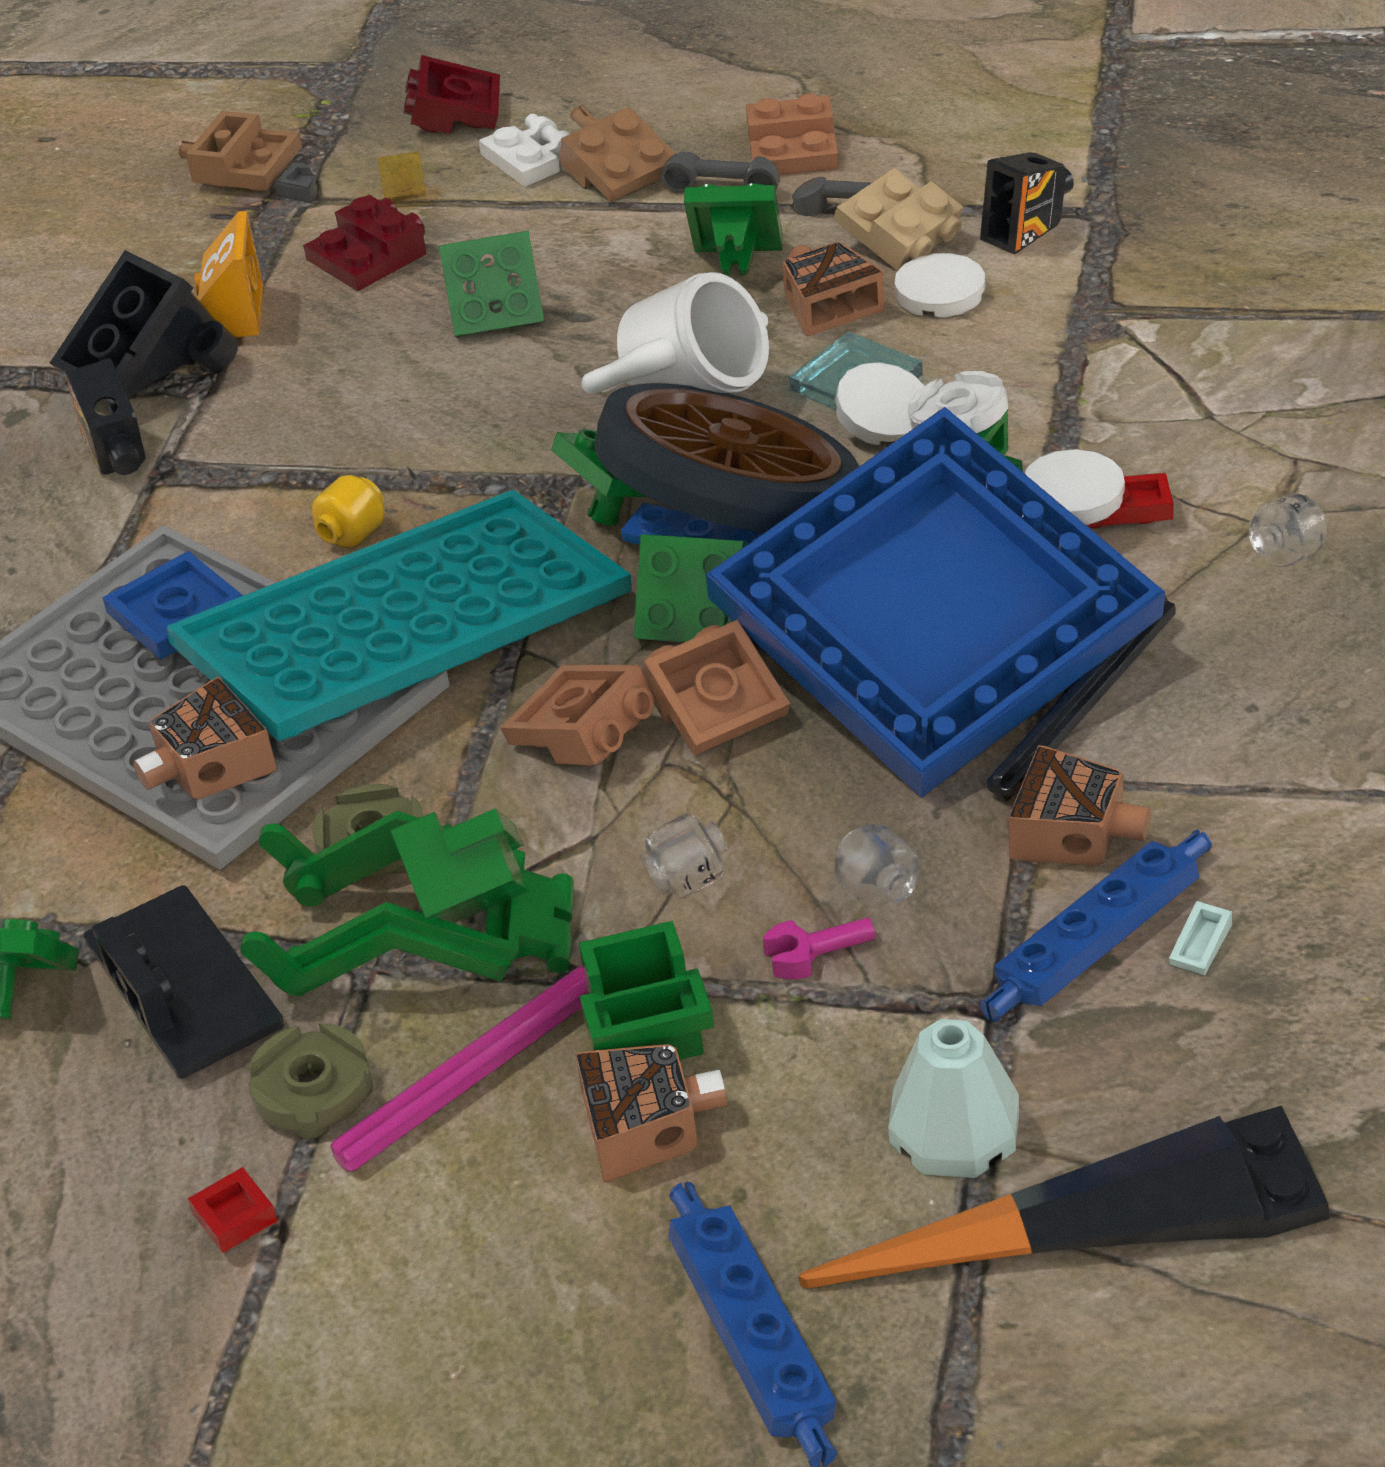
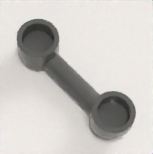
(684, 167)
(812, 195)

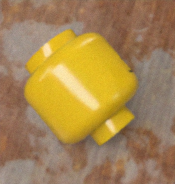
(348, 511)

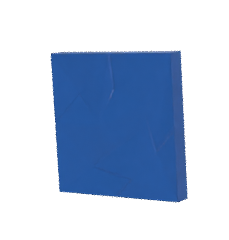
(934, 599)

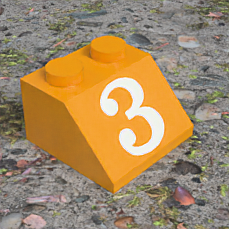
(232, 280)

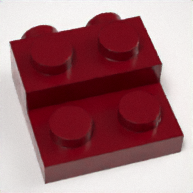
(451, 92)
(368, 242)

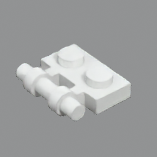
(525, 154)

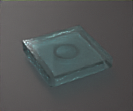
(822, 374)

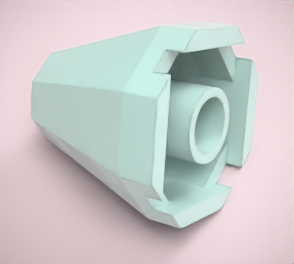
(953, 1103)

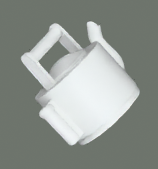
(691, 335)

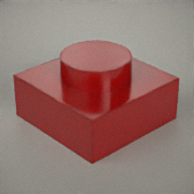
(232, 1210)

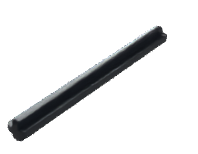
(1071, 709)

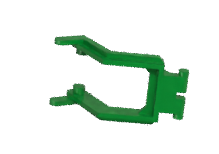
(522, 926)

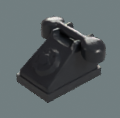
(146, 327)

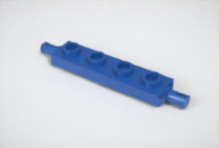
(1094, 924)
(753, 1324)

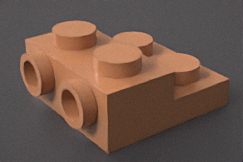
(793, 133)
(714, 687)
(582, 712)

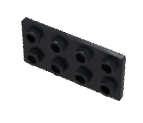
(183, 981)

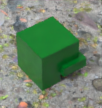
(461, 865)
(643, 992)

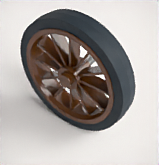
(717, 453)

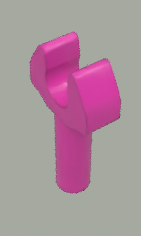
(806, 946)

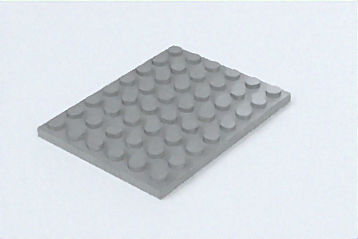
(86, 690)

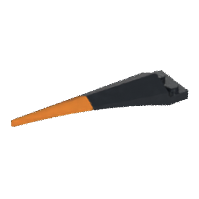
(1186, 1186)

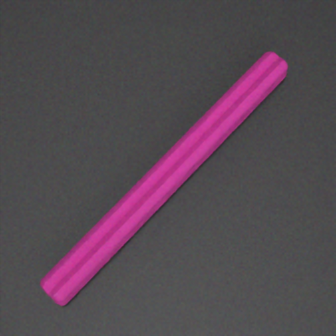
(459, 1072)

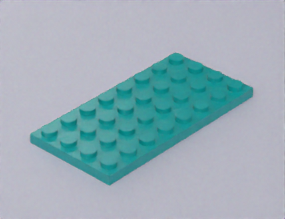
(397, 612)

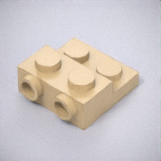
(900, 218)

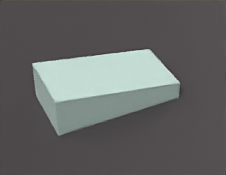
(1201, 938)

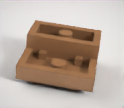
(239, 152)
(613, 152)

